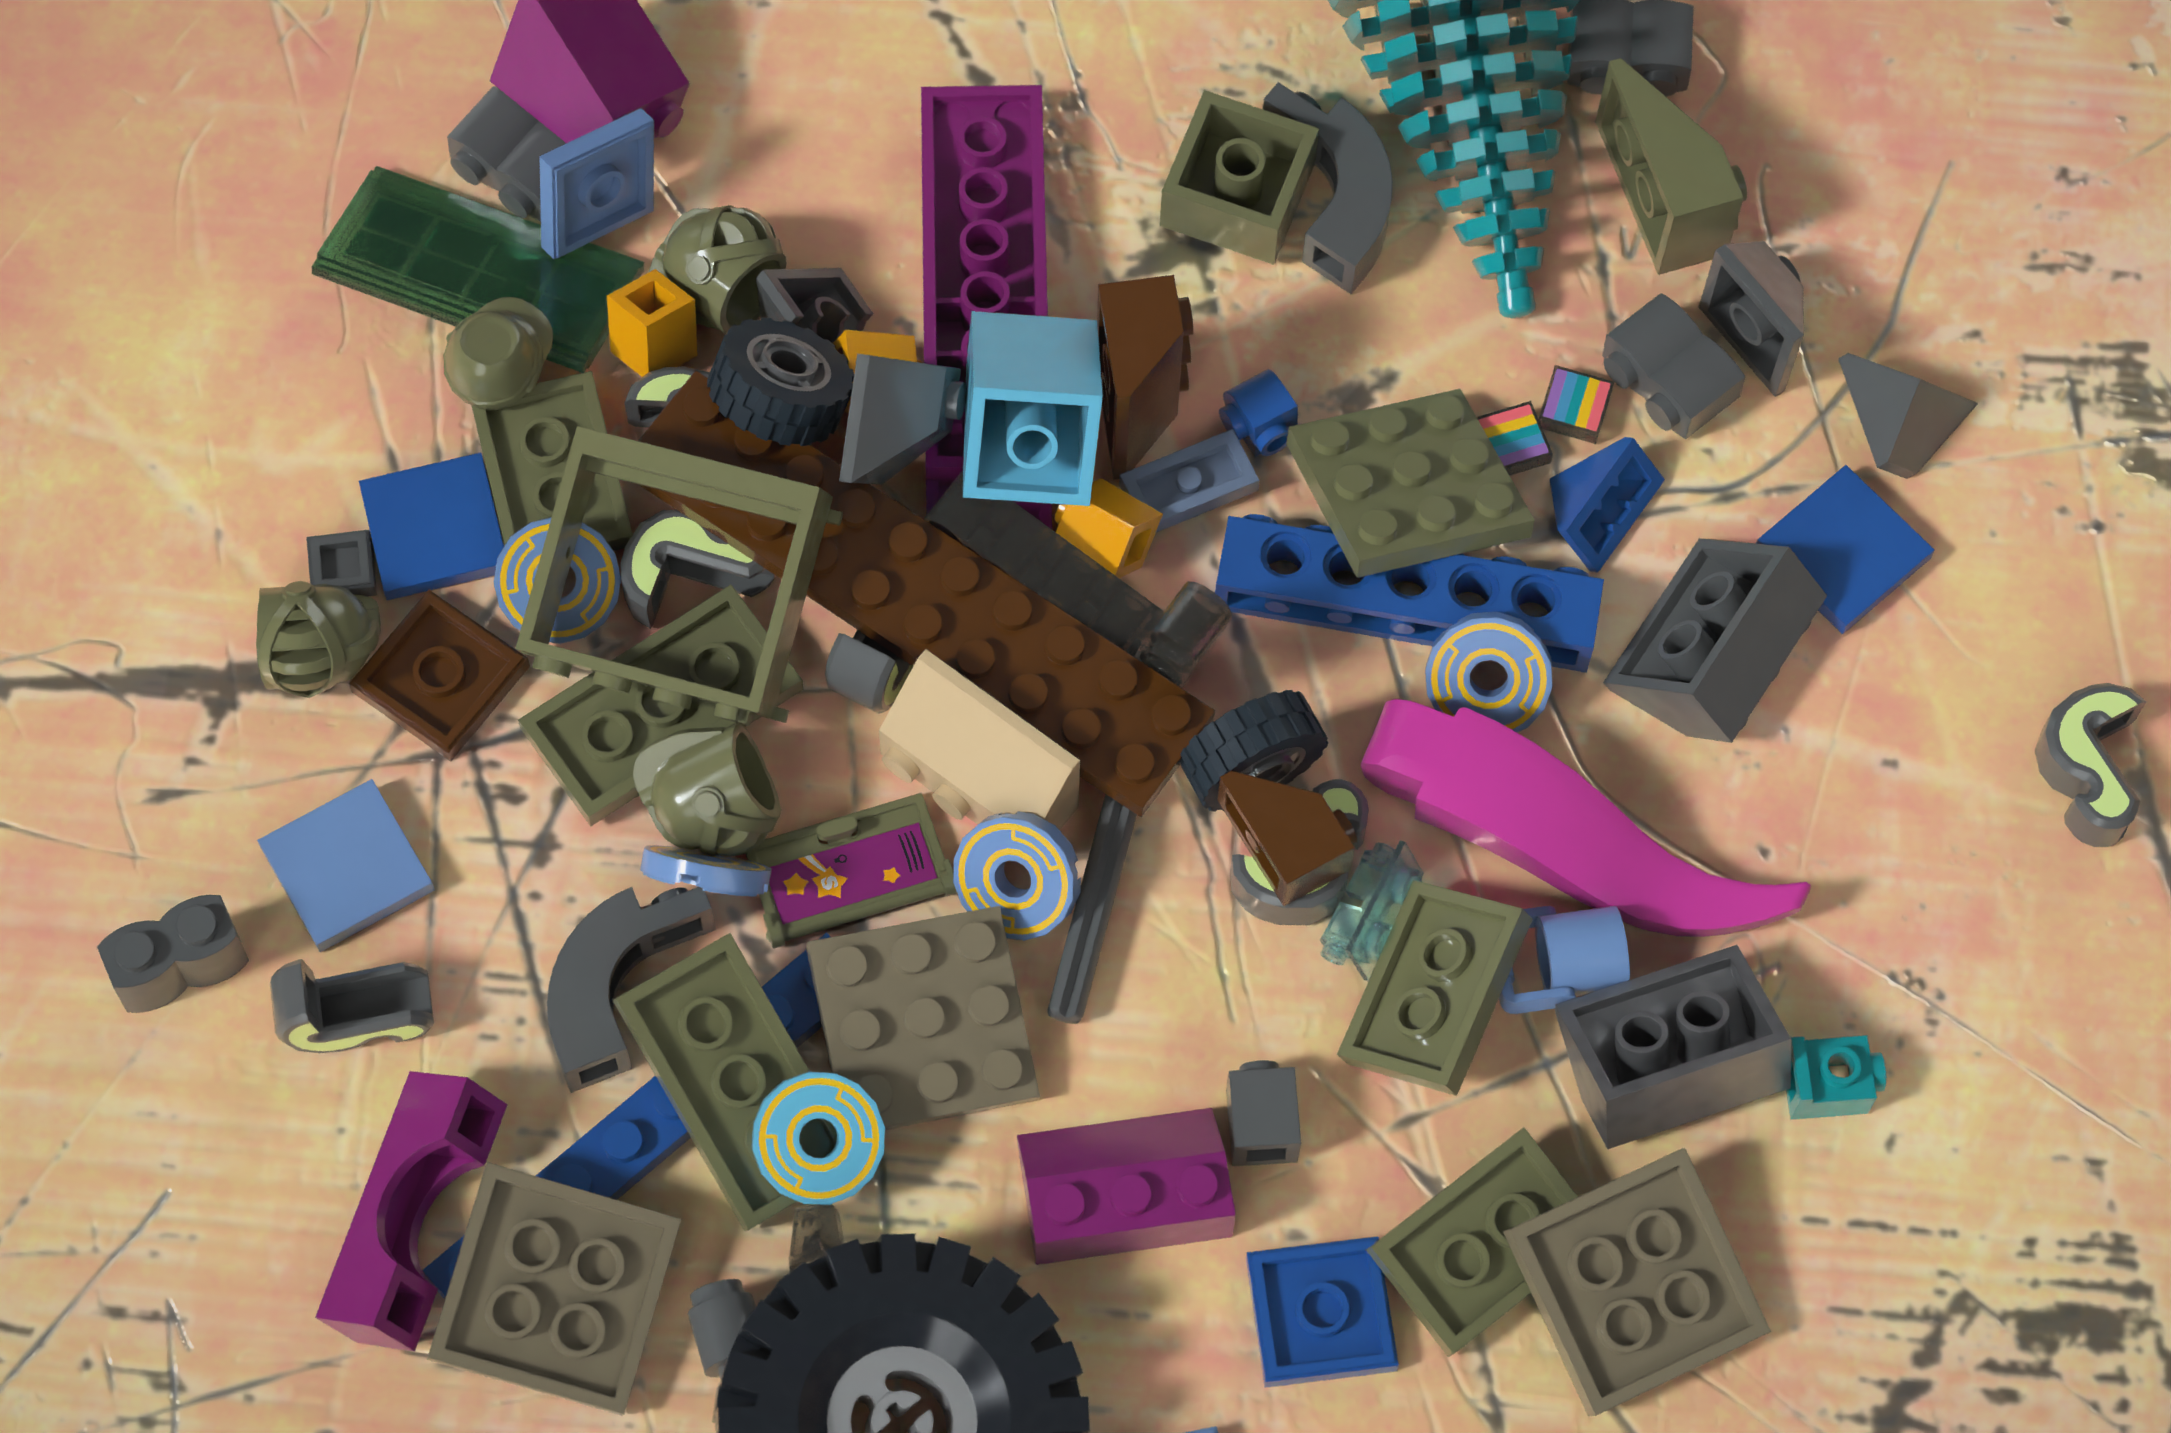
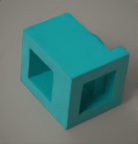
(1819, 1092)

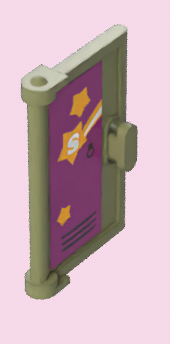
(881, 868)

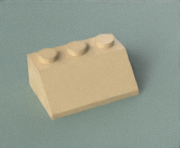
(974, 750)

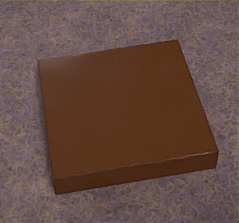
(439, 675)

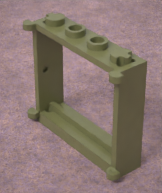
(699, 479)

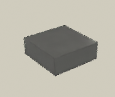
(343, 561)

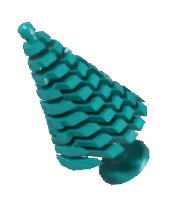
(1480, 113)

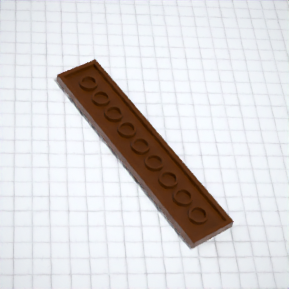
(929, 592)

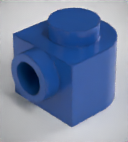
(1260, 413)

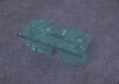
(1382, 884)

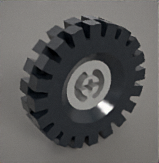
(907, 1314)

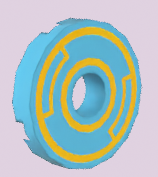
(857, 1146)

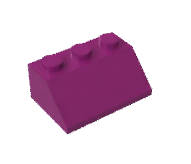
(1126, 1186)

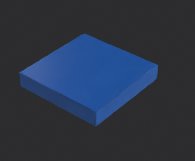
(432, 525)
(1850, 546)
(1321, 1312)

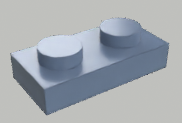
(1193, 479)

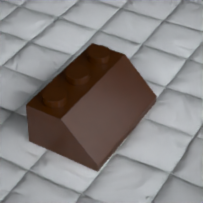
(1141, 363)

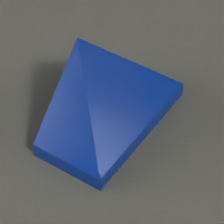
(1603, 499)

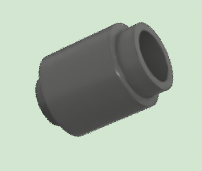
(716, 1320)

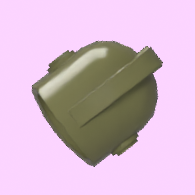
(717, 262)
(313, 636)
(708, 790)

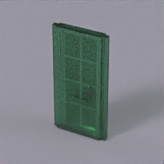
(457, 255)

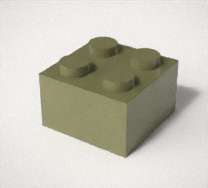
(1238, 177)

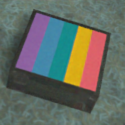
(1575, 404)
(1517, 437)

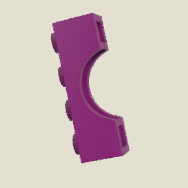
(433, 1137)

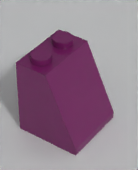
(588, 66)

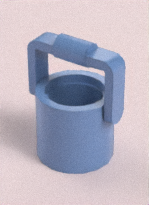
(1575, 957)

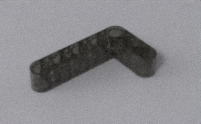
(1026, 549)

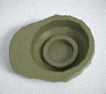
(497, 353)

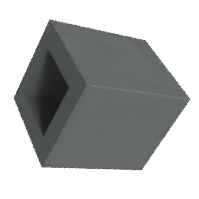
(1263, 1114)

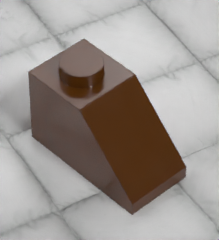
(1288, 833)

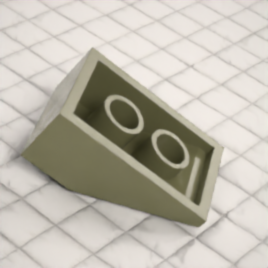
(1669, 171)

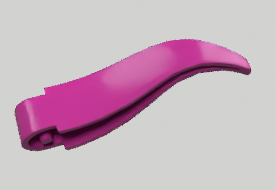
(1553, 823)

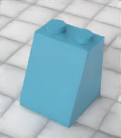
(1031, 408)

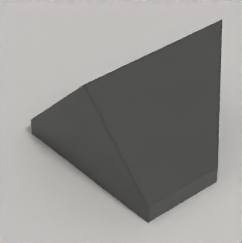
(812, 300)
(1901, 414)

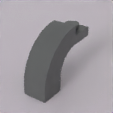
(1352, 157)
(595, 964)

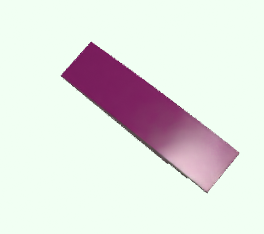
(979, 232)

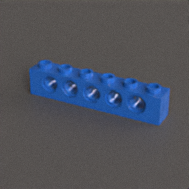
(1380, 610)

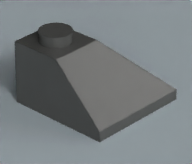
(1757, 308)
(897, 415)

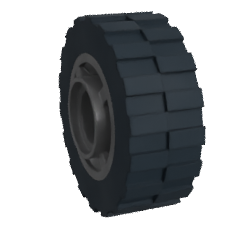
(780, 382)
(1263, 739)

